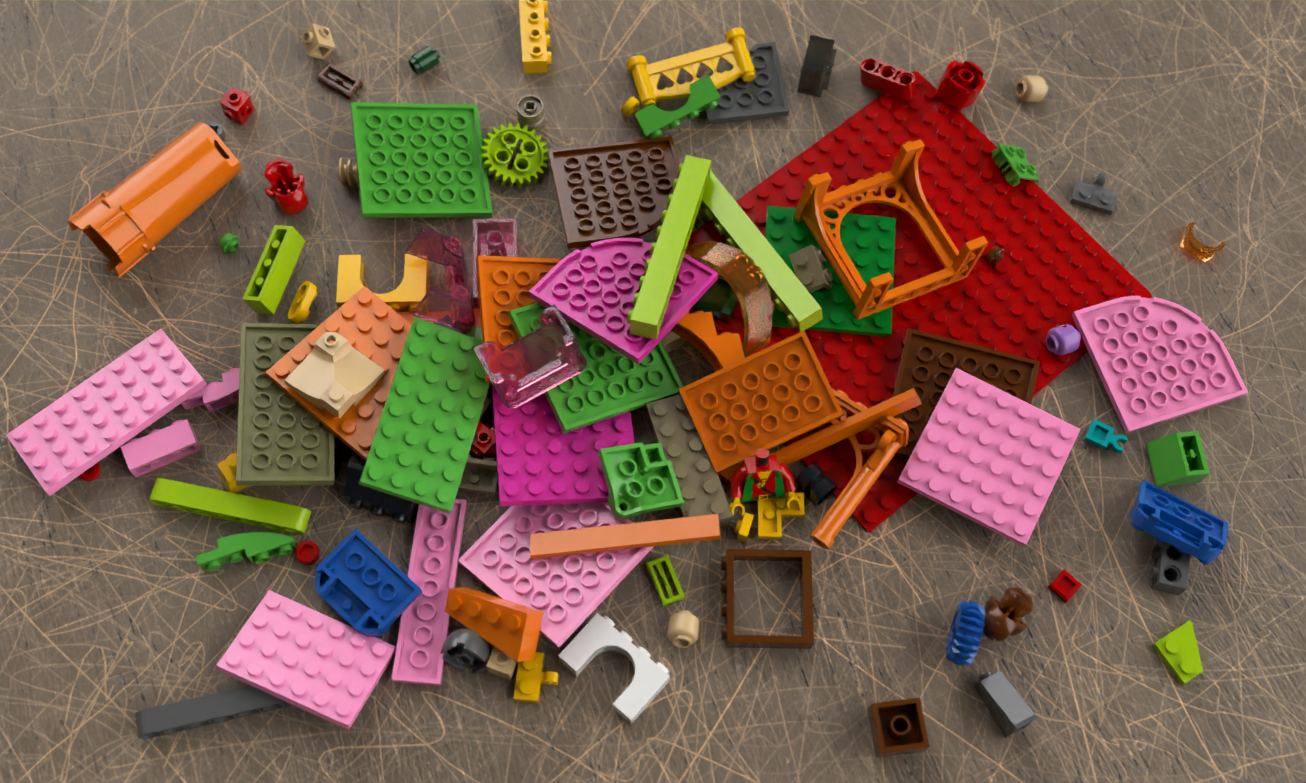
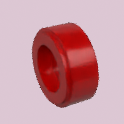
(91, 474)
(307, 552)

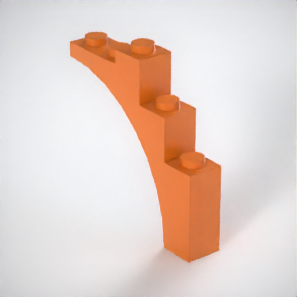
(701, 333)

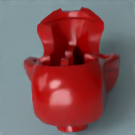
(285, 187)

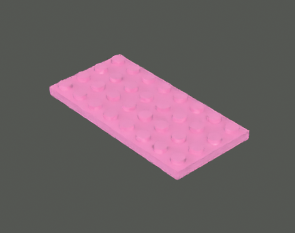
(105, 411)

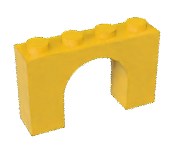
(404, 298)

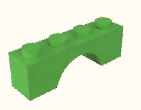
(654, 120)

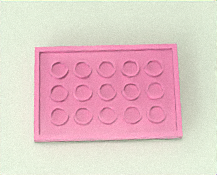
(307, 659)

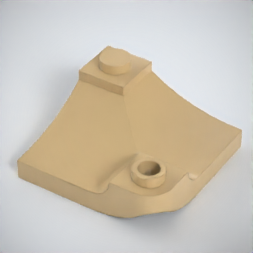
(334, 375)

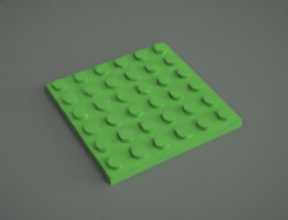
(419, 160)
(608, 383)

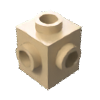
(318, 41)

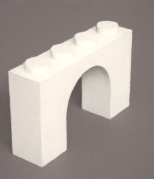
(600, 637)

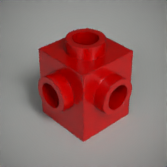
(237, 105)
(483, 442)

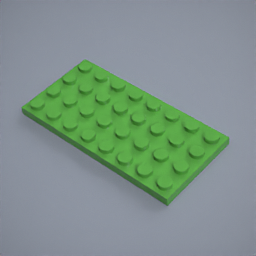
(428, 418)

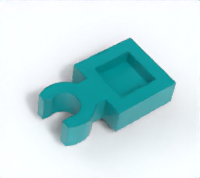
(1102, 436)

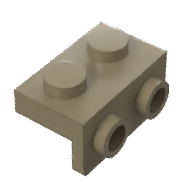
(811, 268)
(479, 476)

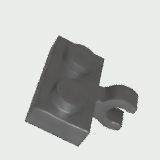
(1094, 196)

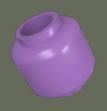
(1063, 339)

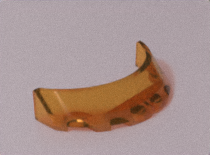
(747, 283)

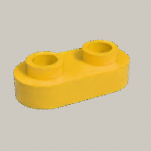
(300, 306)

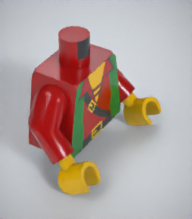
(761, 479)

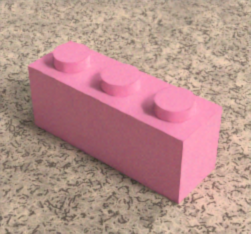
(160, 448)

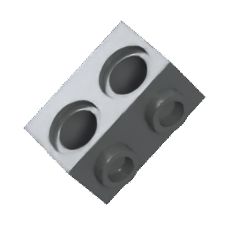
(1177, 569)

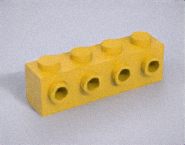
(533, 36)

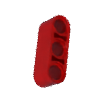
(887, 79)

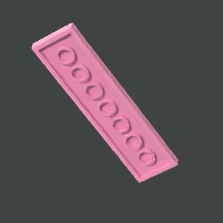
(434, 570)

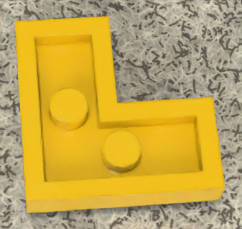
(770, 513)

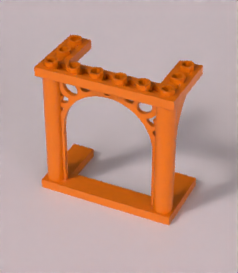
(906, 183)

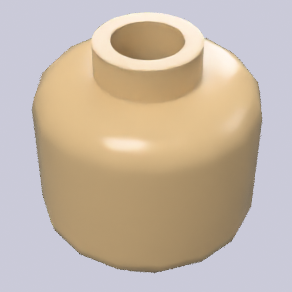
(1031, 88)
(683, 629)

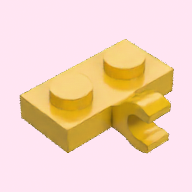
(530, 677)

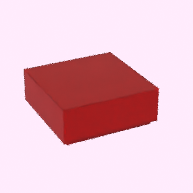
(1064, 585)

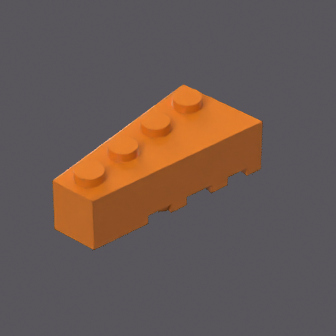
(499, 621)

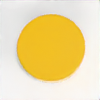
(630, 106)

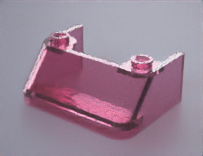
(457, 306)

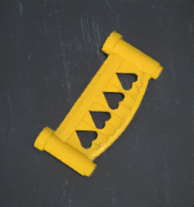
(648, 75)

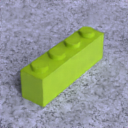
(274, 270)

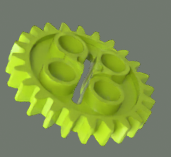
(532, 162)

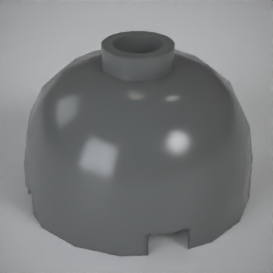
(466, 650)

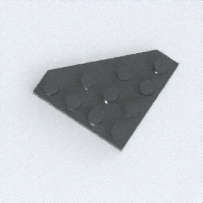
(754, 99)

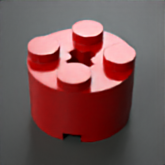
(961, 84)

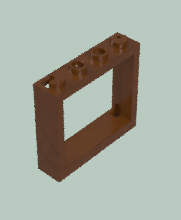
(806, 639)

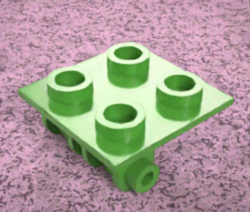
(1014, 164)

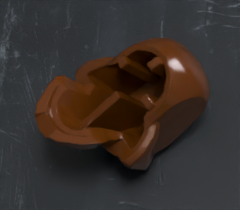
(1005, 616)

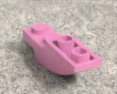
(217, 394)

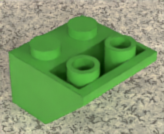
(1177, 459)

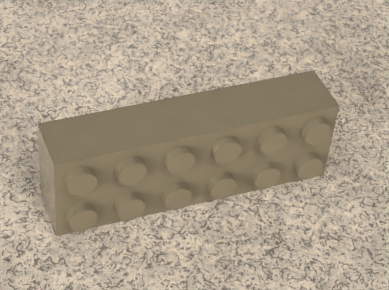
(693, 469)

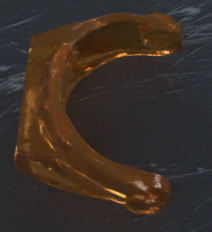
(1196, 248)

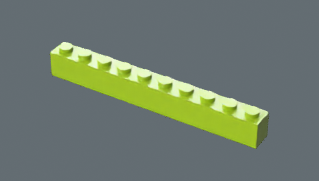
(741, 233)
(670, 248)

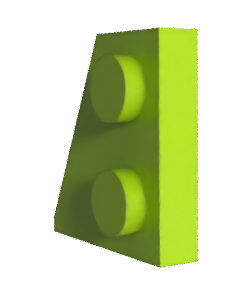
(1180, 653)

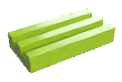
(672, 599)

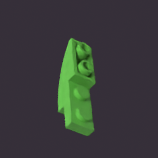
(255, 546)

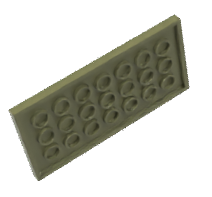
(275, 434)

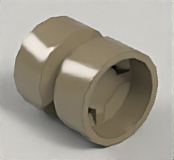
(530, 112)

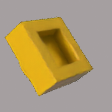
(743, 527)

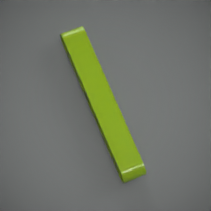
(230, 506)

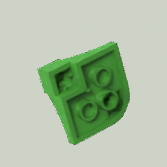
(639, 479)

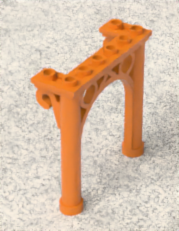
(894, 436)

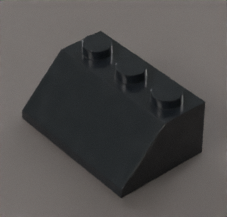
(376, 501)

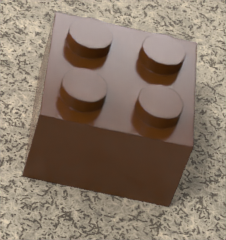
(898, 727)

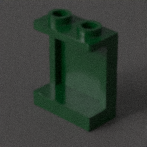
(719, 300)

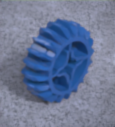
(965, 633)

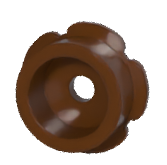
(994, 255)

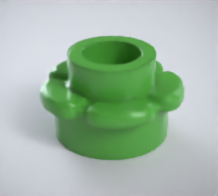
(229, 243)

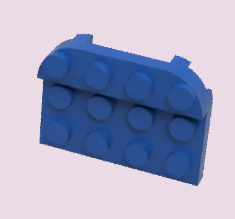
(1178, 523)
(364, 585)

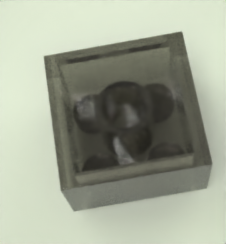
(817, 66)

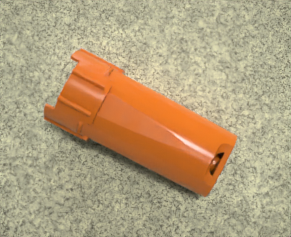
(156, 197)

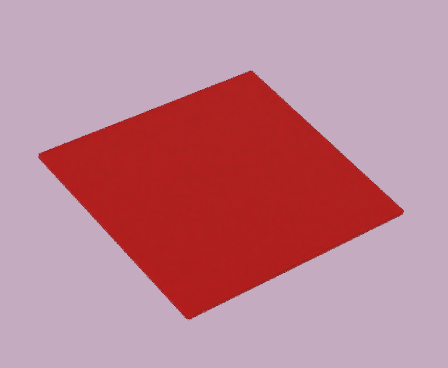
(1006, 307)

